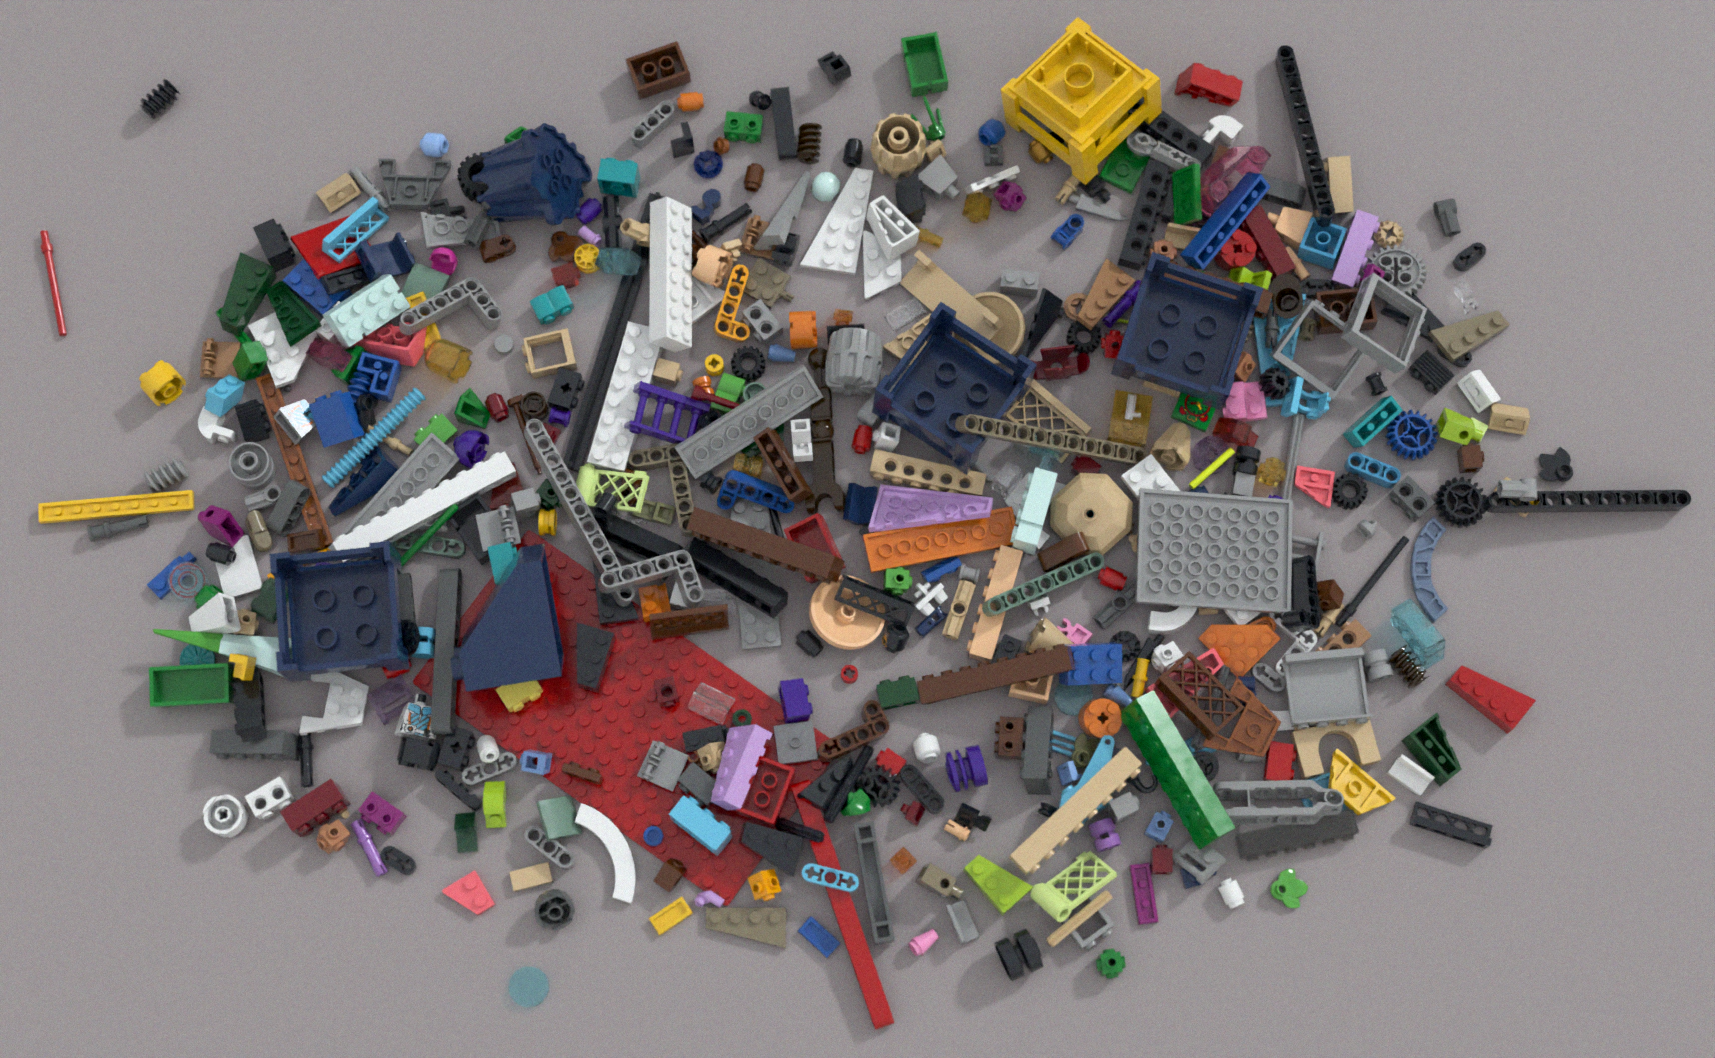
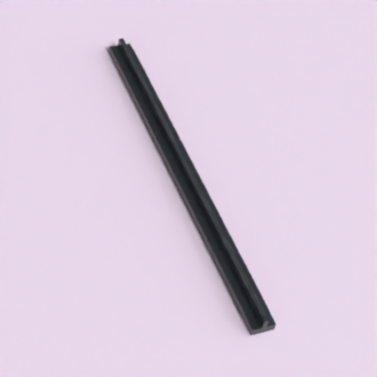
(607, 354)

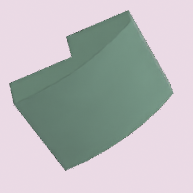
(426, 280)
(558, 817)

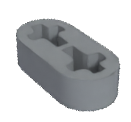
(1270, 673)

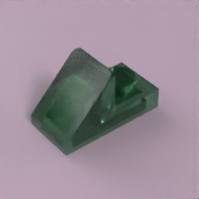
(466, 832)

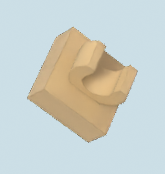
(934, 150)
(733, 247)

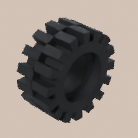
(1079, 346)
(748, 353)
(1357, 483)

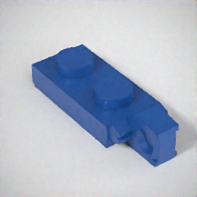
(159, 584)

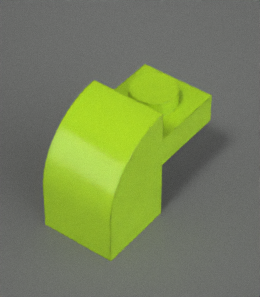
(1244, 275)
(494, 804)

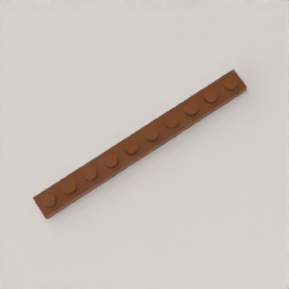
(294, 459)

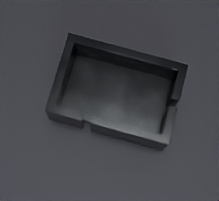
(466, 525)

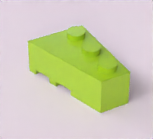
(996, 884)

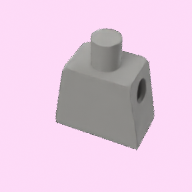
(939, 179)

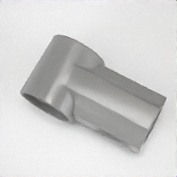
(1523, 489)
(262, 499)

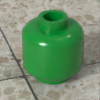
(205, 594)

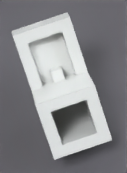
(1224, 128)
(211, 428)
(801, 440)

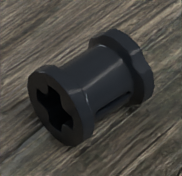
(755, 97)
(1376, 384)

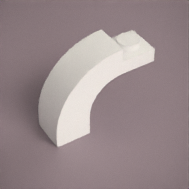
(1169, 622)

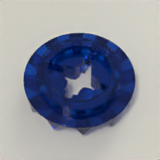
(710, 171)

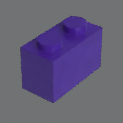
(794, 701)

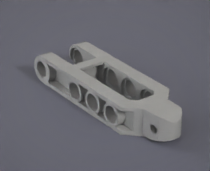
(1323, 801)

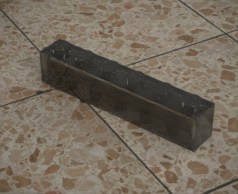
(1289, 837)

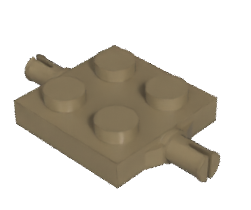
(767, 283)

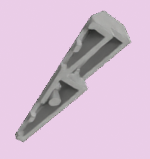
(779, 227)

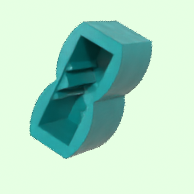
(552, 304)

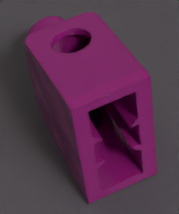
(216, 520)

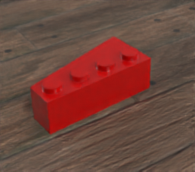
(1492, 699)

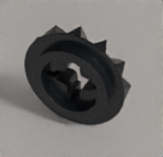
(1134, 644)
(1211, 769)

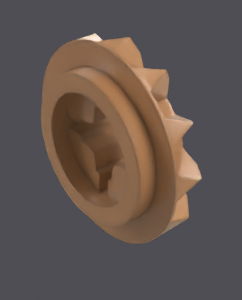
(1070, 302)

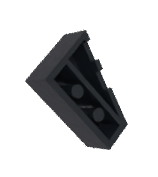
(593, 654)

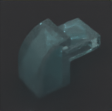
(1047, 456)

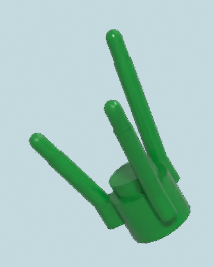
(936, 131)

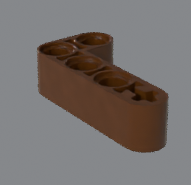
(852, 737)

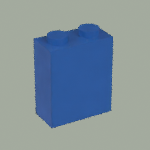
(336, 418)

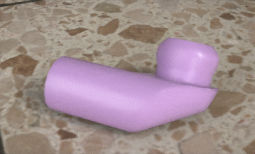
(707, 897)

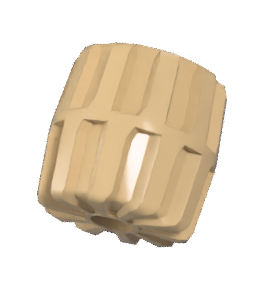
(898, 145)

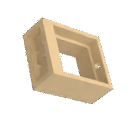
(543, 339)

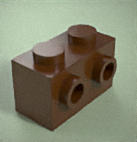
(1009, 738)

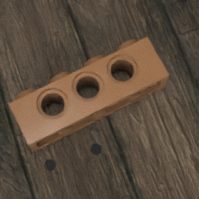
(1354, 631)

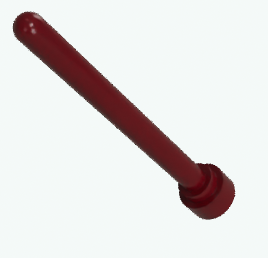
(699, 393)

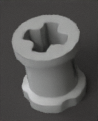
(969, 573)

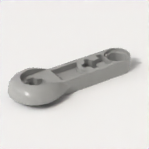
(1145, 145)

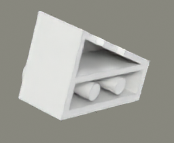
(891, 228)

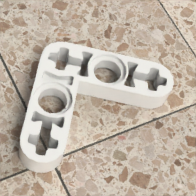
(1298, 644)

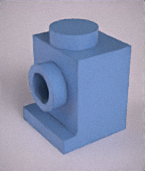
(529, 765)
(1156, 833)

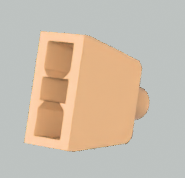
(1291, 225)

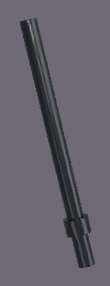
(1350, 609)

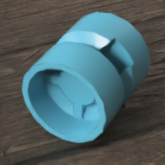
(425, 649)

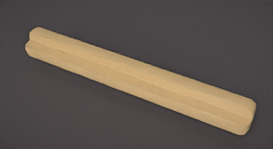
(1079, 918)

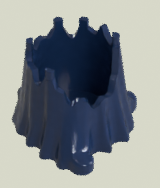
(534, 177)

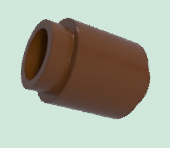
(753, 177)

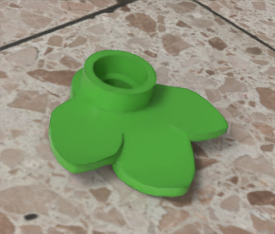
(1291, 888)

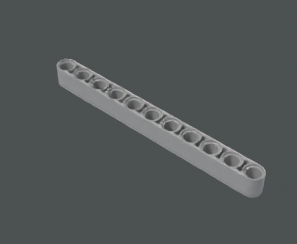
(577, 502)

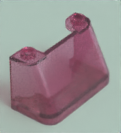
(1239, 158)

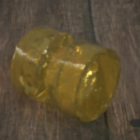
(754, 465)

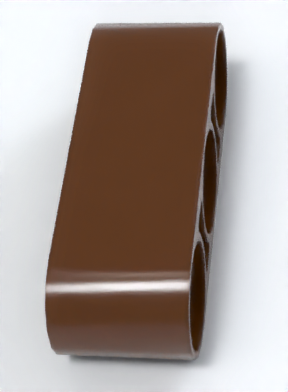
(1063, 552)

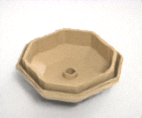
(1108, 502)

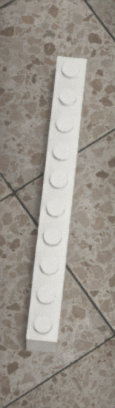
(430, 505)

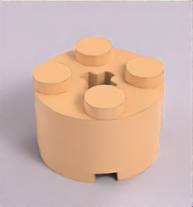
(713, 265)

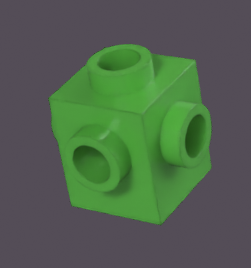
(892, 585)

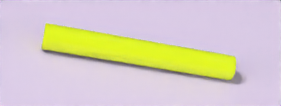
(1211, 468)

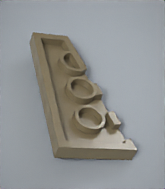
(1466, 335)
(757, 924)

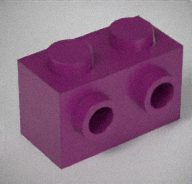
(381, 813)

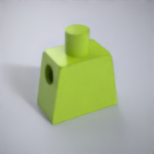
(1457, 427)

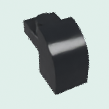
(835, 68)
(786, 253)

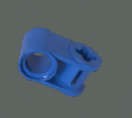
(1066, 233)

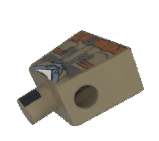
(931, 877)

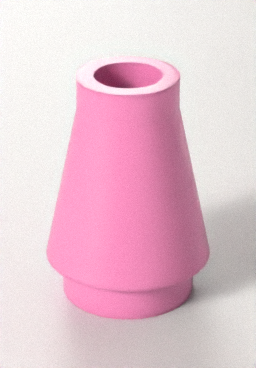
(923, 942)

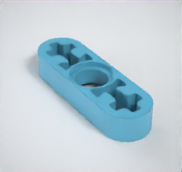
(843, 887)

